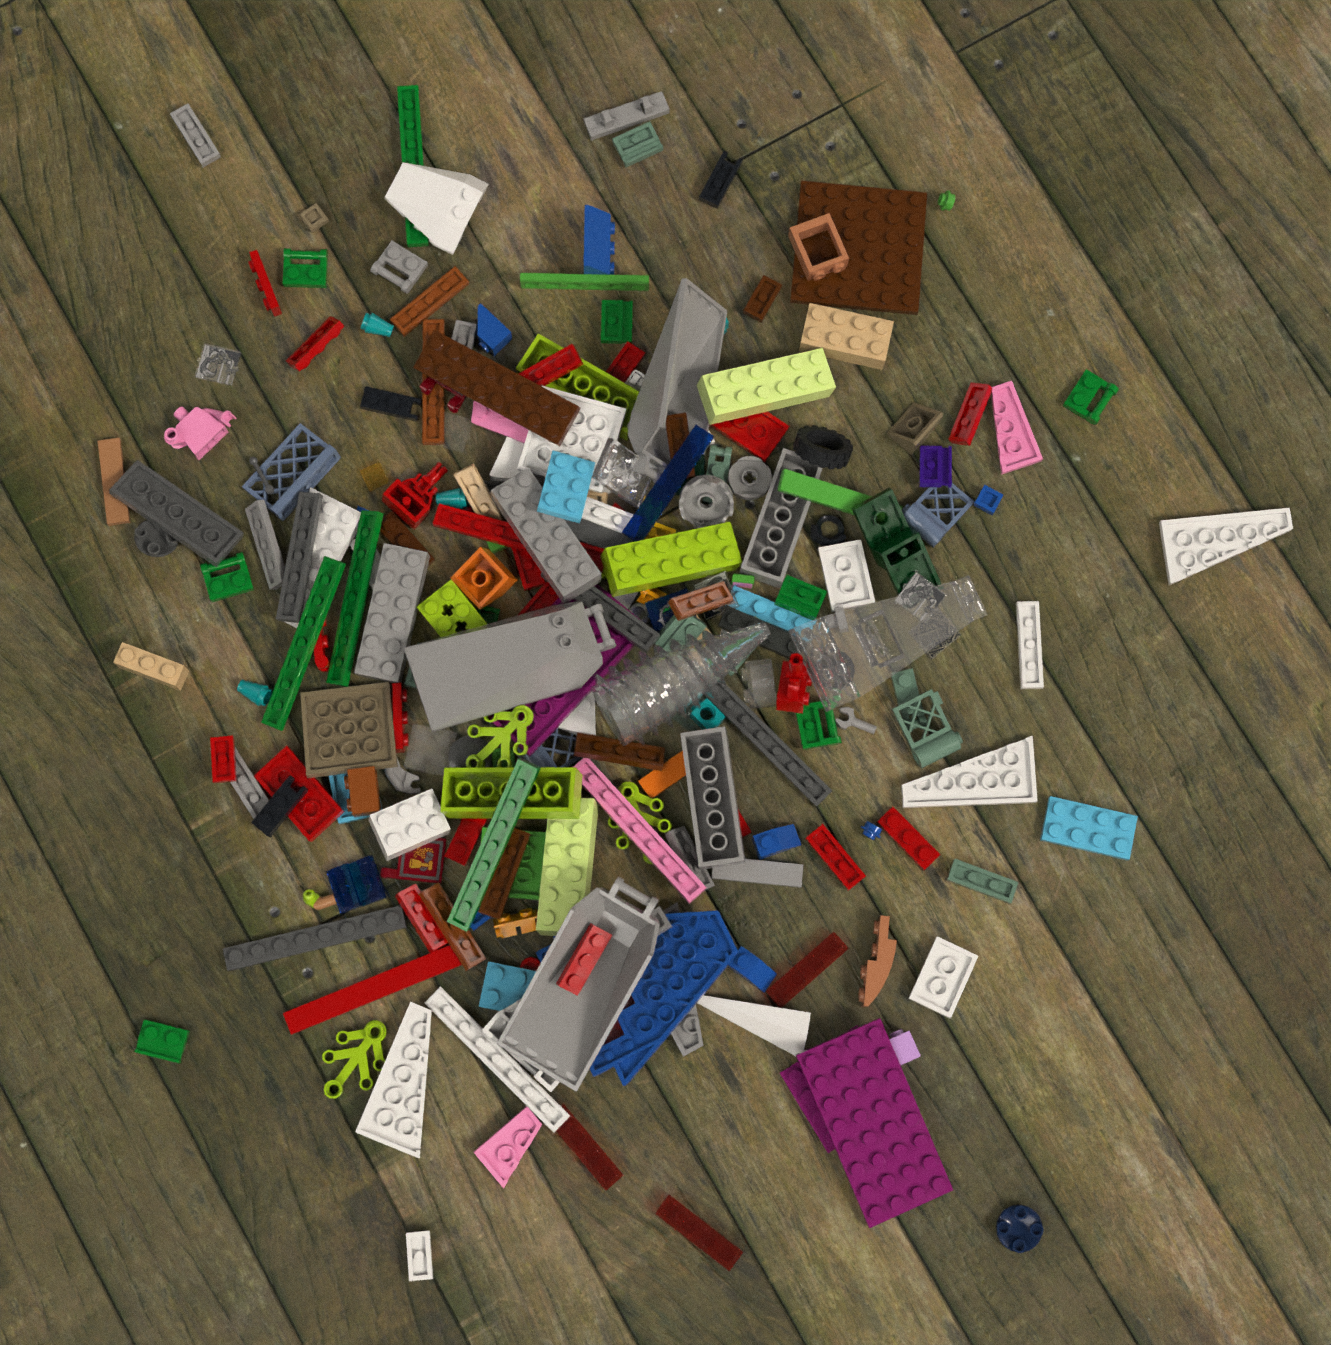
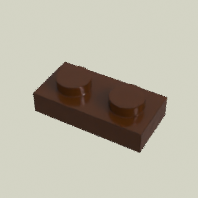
(762, 299)

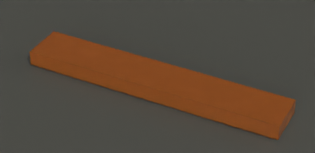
(434, 404)

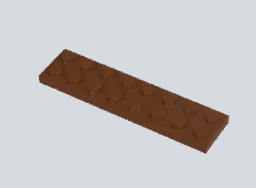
(497, 388)

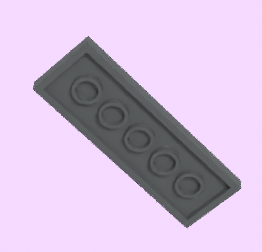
(176, 513)

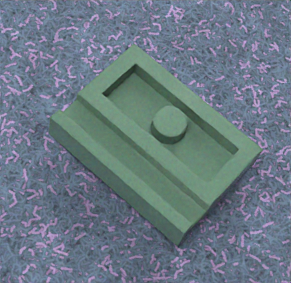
(637, 144)
(678, 629)

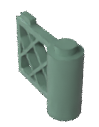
(939, 742)

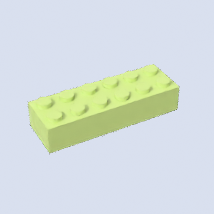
(765, 386)
(566, 866)

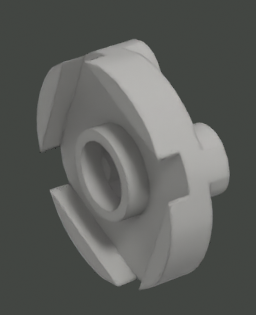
(758, 469)

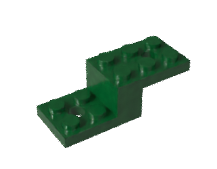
(892, 541)

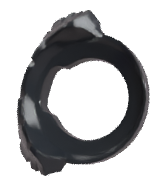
(817, 536)

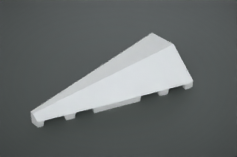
(777, 1025)

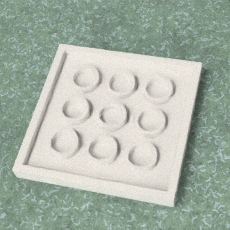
(584, 439)

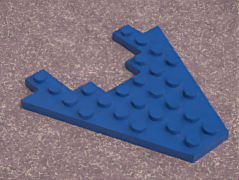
(678, 975)

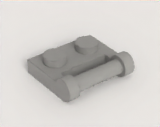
(402, 261)

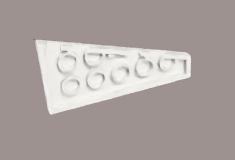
(333, 536)

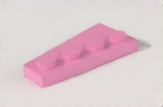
(1013, 433)

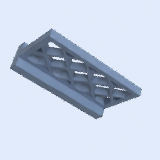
(309, 478)

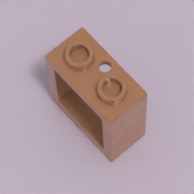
(812, 228)

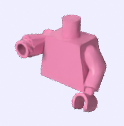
(198, 429)

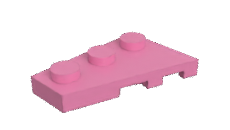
(496, 423)
(506, 1146)

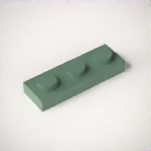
(982, 881)

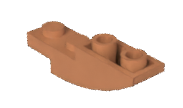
(877, 971)

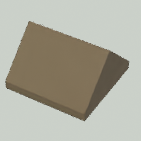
(914, 427)

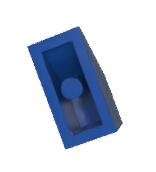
(491, 332)
(775, 841)
(752, 969)

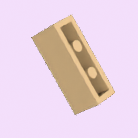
(151, 666)

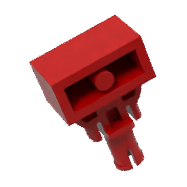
(412, 496)
(793, 685)

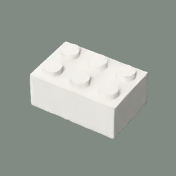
(409, 824)

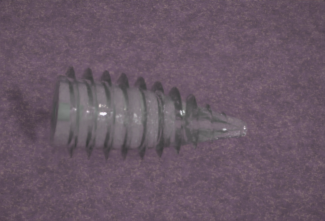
(670, 680)

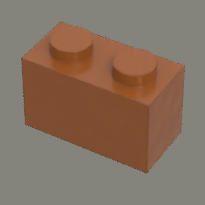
(363, 791)

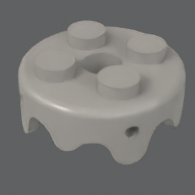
(706, 515)

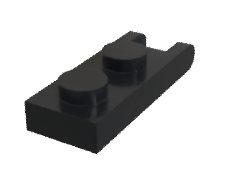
(719, 181)
(389, 403)
(278, 807)

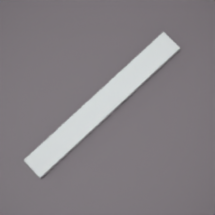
(497, 1059)

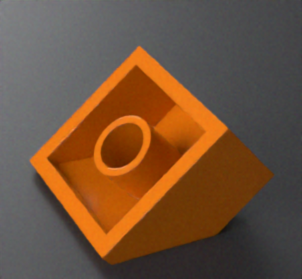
(483, 578)

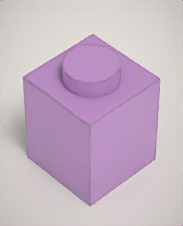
(904, 1046)

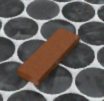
(700, 600)

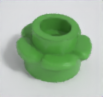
(946, 200)

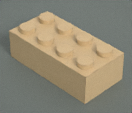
(847, 336)

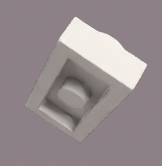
(419, 1255)

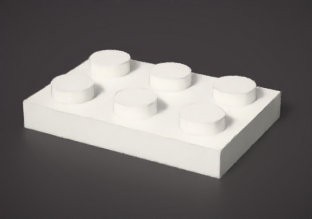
(846, 575)
(943, 977)

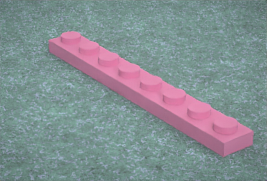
(639, 831)

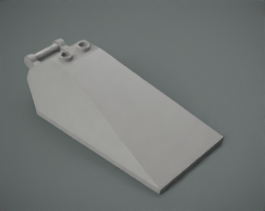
(685, 352)
(507, 663)
(565, 1030)

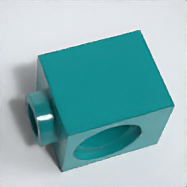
(717, 716)

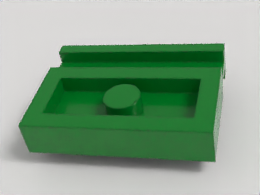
(616, 321)
(800, 597)
(162, 1041)

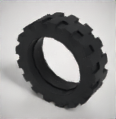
(806, 447)

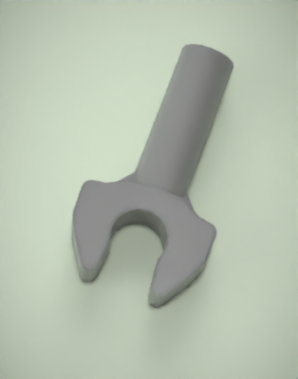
(853, 721)

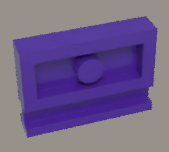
(935, 466)

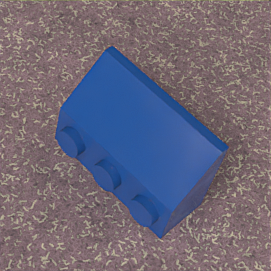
(598, 242)

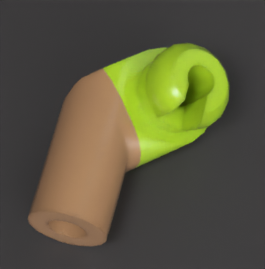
(316, 901)

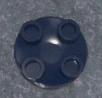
(1019, 1228)

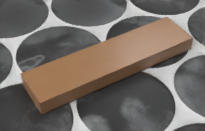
(111, 471)

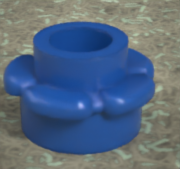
(871, 830)

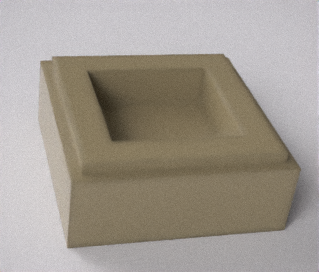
(314, 218)

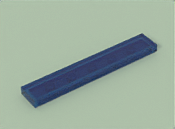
(668, 484)

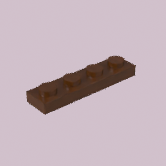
(613, 751)
(504, 876)

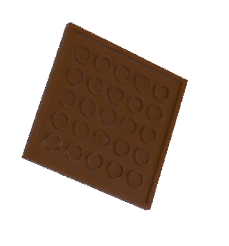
(883, 244)

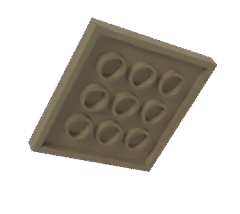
(348, 729)

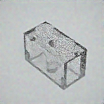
(759, 683)

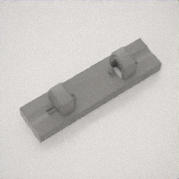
(626, 115)

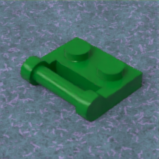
(305, 274)
(1084, 393)
(230, 583)
(811, 730)

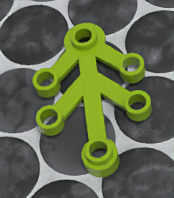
(502, 736)
(636, 797)
(357, 1056)

